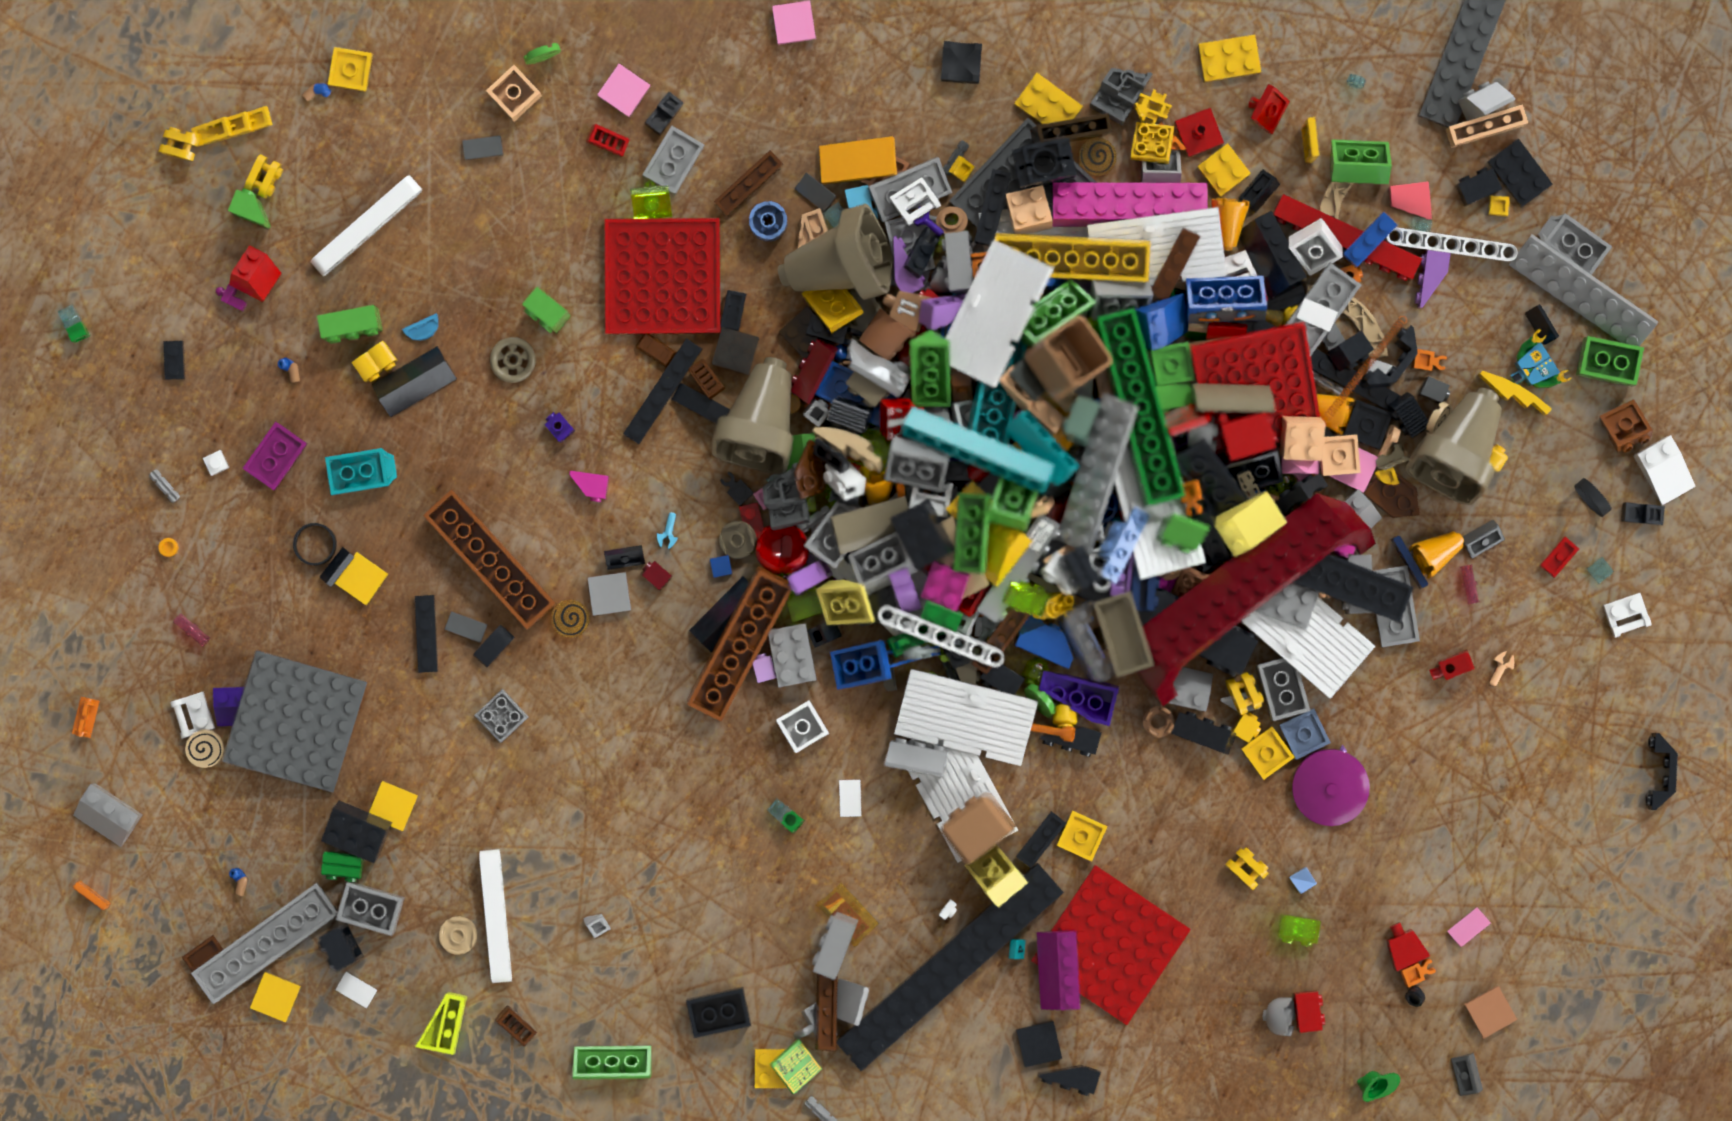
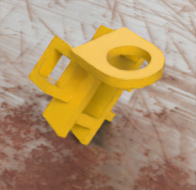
(1150, 110)

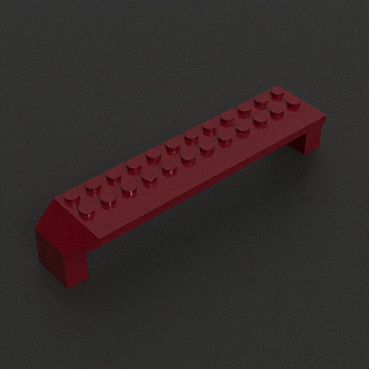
(1245, 585)

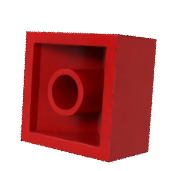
(255, 274)

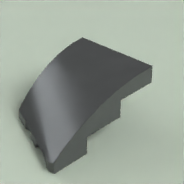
(1119, 93)
(784, 502)

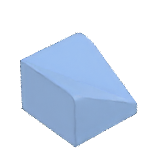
(1303, 880)

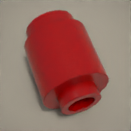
(977, 473)

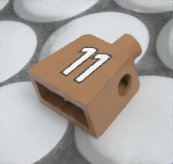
(906, 308)

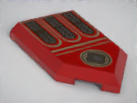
(1186, 419)

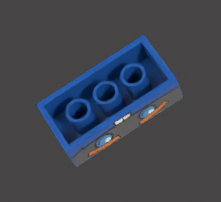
(1225, 299)

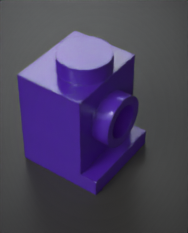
(565, 430)

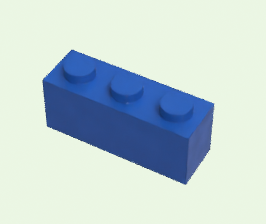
(1369, 239)

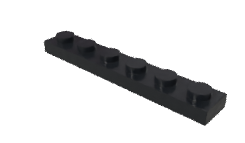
(662, 391)

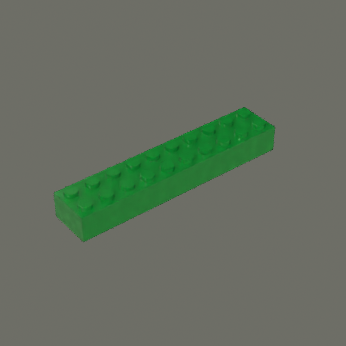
(1134, 383)

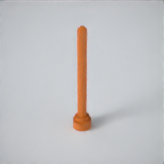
(1066, 733)

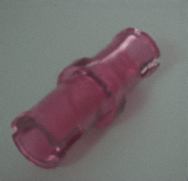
(1469, 584)
(191, 630)

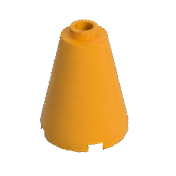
(1232, 217)
(1342, 415)
(876, 487)
(1436, 552)

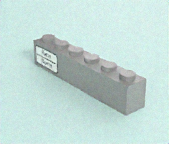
(1040, 533)

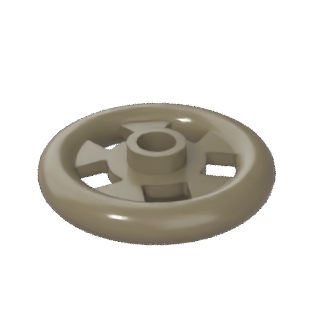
(503, 373)

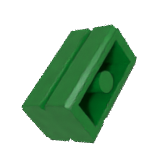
(942, 616)
(341, 865)

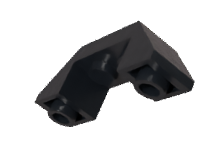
(1406, 342)
(1657, 798)

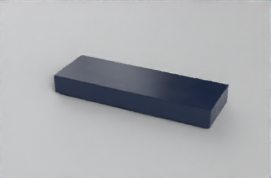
(1409, 561)

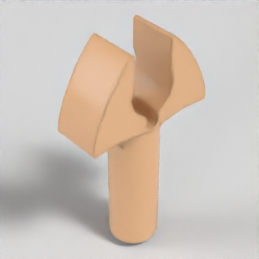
(1392, 436)
(1500, 669)

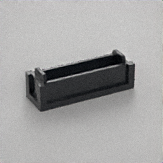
(1213, 542)

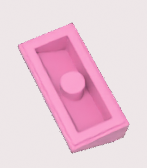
(1468, 927)

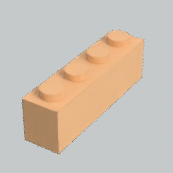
(1486, 126)

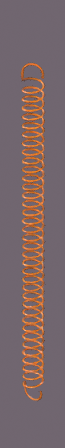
(1331, 410)

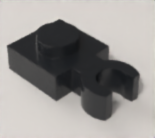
(738, 491)

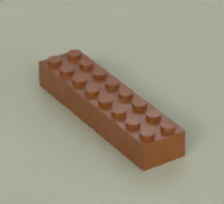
(490, 559)
(739, 643)

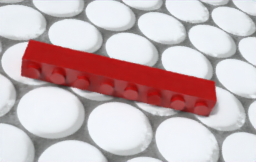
(1384, 255)

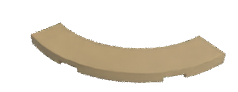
(1333, 198)
(1363, 321)

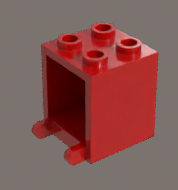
(1245, 432)

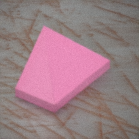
(1299, 466)

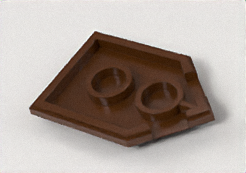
(810, 473)
(1394, 500)

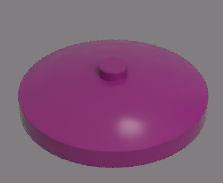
(1330, 787)

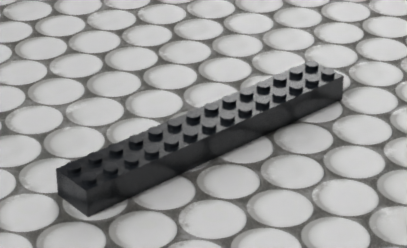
(947, 969)

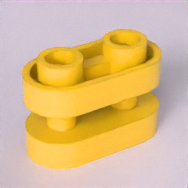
(188, 139)
(266, 187)
(1057, 605)
(1254, 698)
(1245, 856)

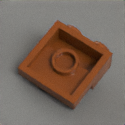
(1626, 426)

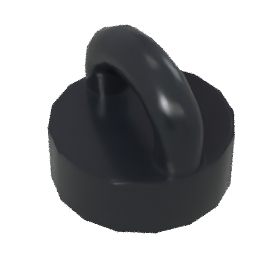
(1415, 996)

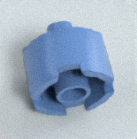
(757, 222)

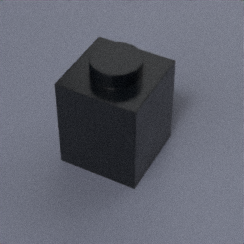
(823, 634)

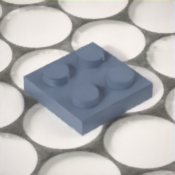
(1304, 734)

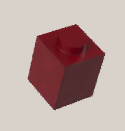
(656, 575)

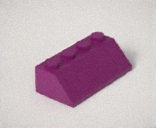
(1058, 970)

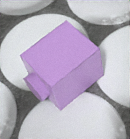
(764, 668)

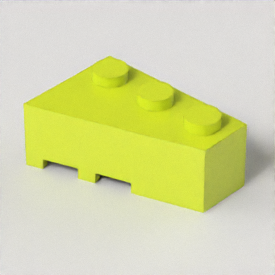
(445, 1025)

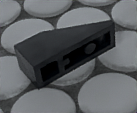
(699, 403)

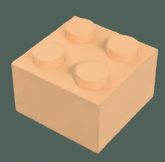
(514, 93)
(1029, 210)
(1302, 438)

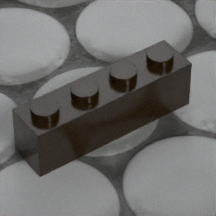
(1075, 129)

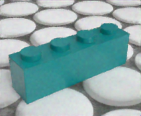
(1040, 444)

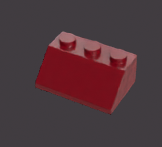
(813, 369)

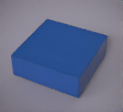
(721, 566)

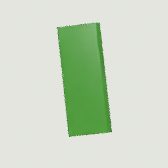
(1055, 311)
(930, 371)
(971, 533)
(612, 1062)

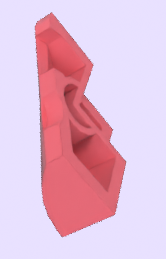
(1412, 198)

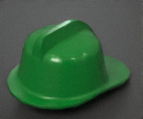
(1376, 1085)

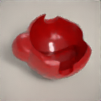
(782, 550)

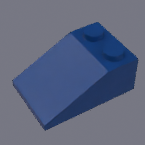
(1163, 321)

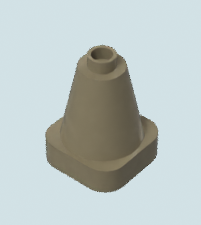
(843, 258)
(759, 422)
(1460, 449)

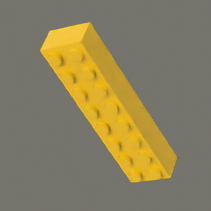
(1085, 256)

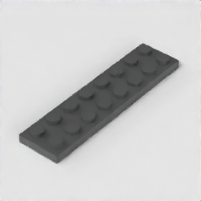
(1461, 60)

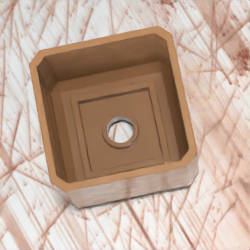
(1068, 357)
(977, 826)

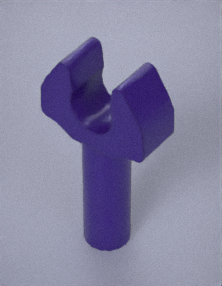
(929, 223)

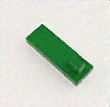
(904, 641)

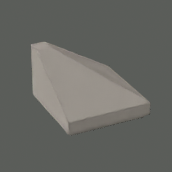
(597, 924)

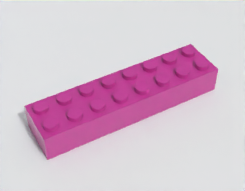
(1108, 202)

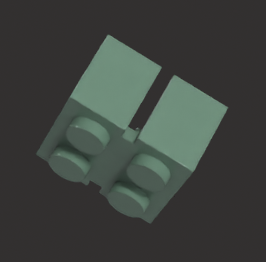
(1079, 424)

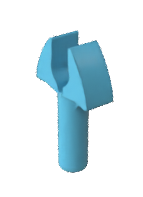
(668, 531)

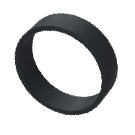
(1592, 497)
(297, 535)

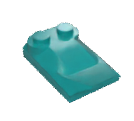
(360, 471)

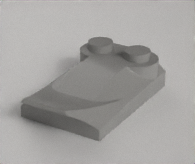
(1574, 242)
(879, 370)
(823, 542)

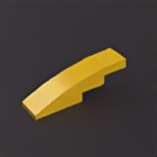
(232, 126)
(1506, 389)

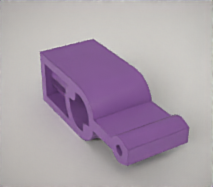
(905, 590)

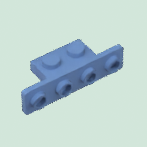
(1121, 542)

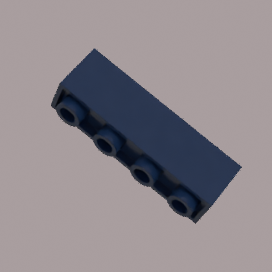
(1144, 591)

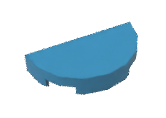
(422, 329)

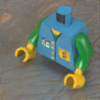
(1536, 365)

